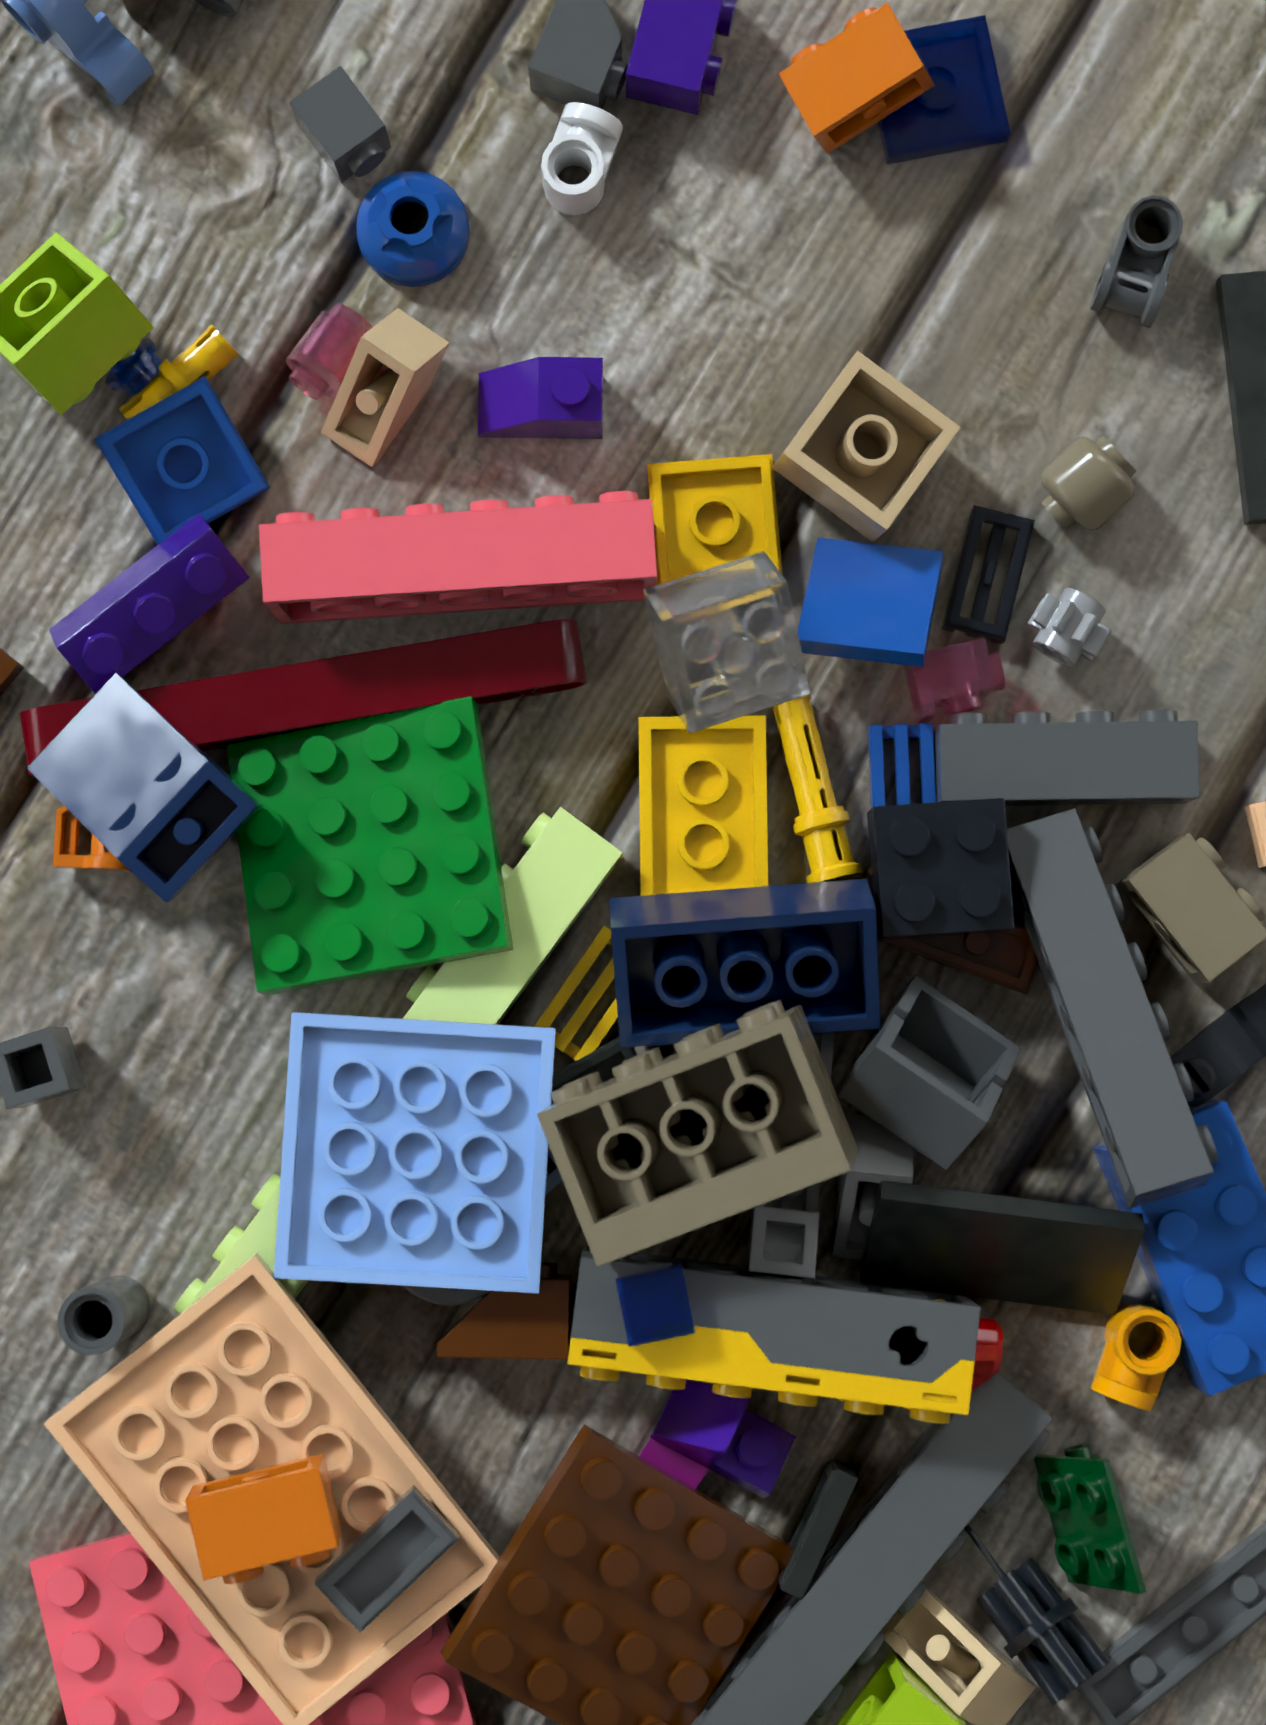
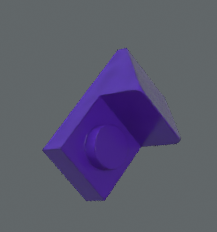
(724, 1436)

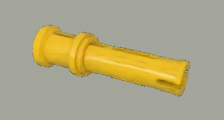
(820, 818)

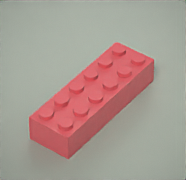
(458, 559)

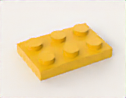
(702, 805)

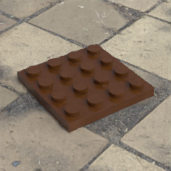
(618, 1594)

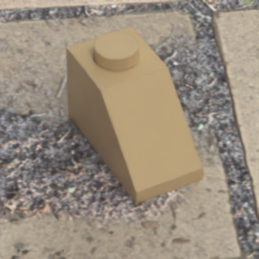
(383, 385)
(958, 1662)

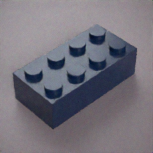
(729, 951)

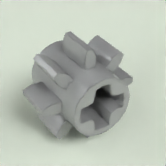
(1069, 627)

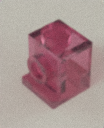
(954, 679)

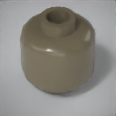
(1087, 483)

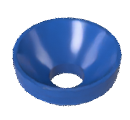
(416, 257)

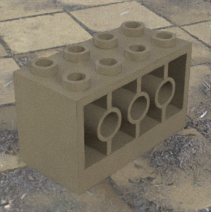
(688, 1174)

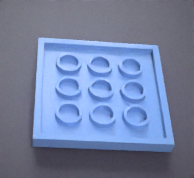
(414, 1153)

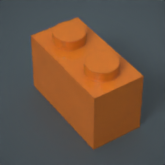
(855, 77)
(264, 1519)

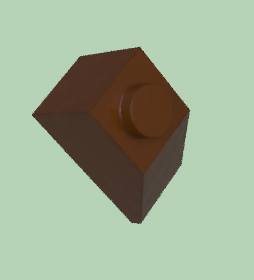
(515, 1323)

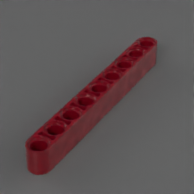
(353, 686)

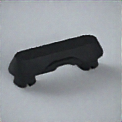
(1225, 1048)

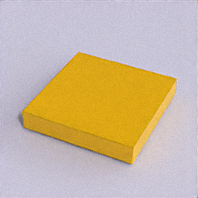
(712, 513)

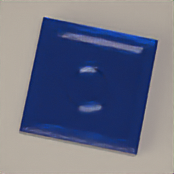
(964, 104)

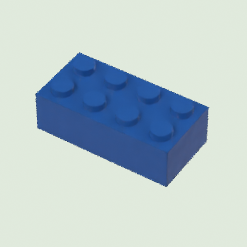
(1209, 1259)

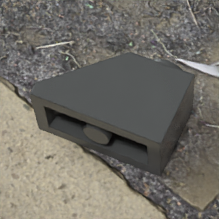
(579, 55)

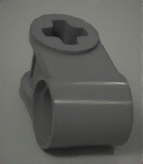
(1137, 271)

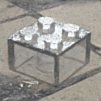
(727, 641)

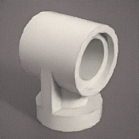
(582, 139)

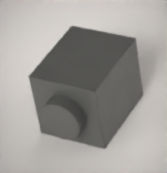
(341, 125)
(38, 1067)

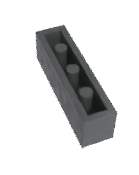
(1068, 761)

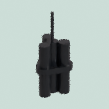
(1040, 1627)

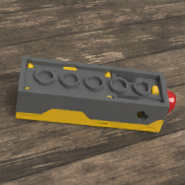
(793, 1338)

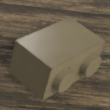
(1195, 907)

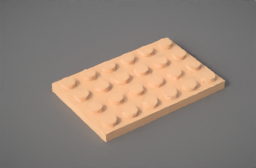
(239, 1390)

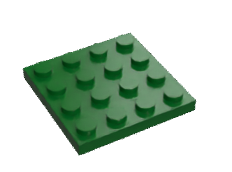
(370, 847)

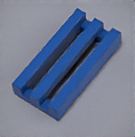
(901, 734)

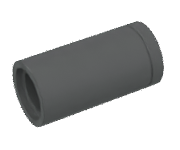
(80, 1321)

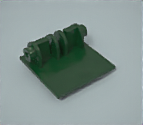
(1088, 1520)

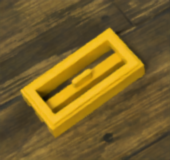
(563, 1040)

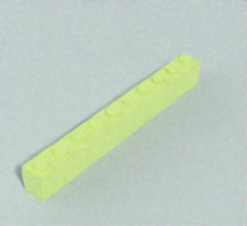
(543, 902)

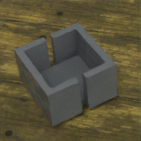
(930, 1073)

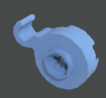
(87, 41)

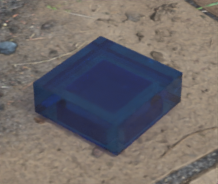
(655, 1305)

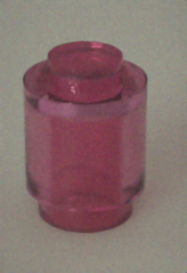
(326, 351)

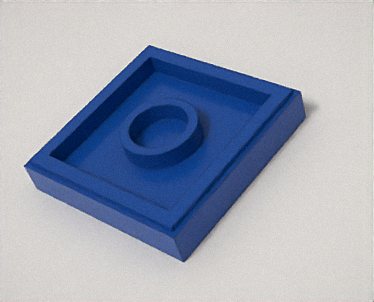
(182, 460)
(870, 602)

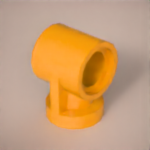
(1131, 1376)

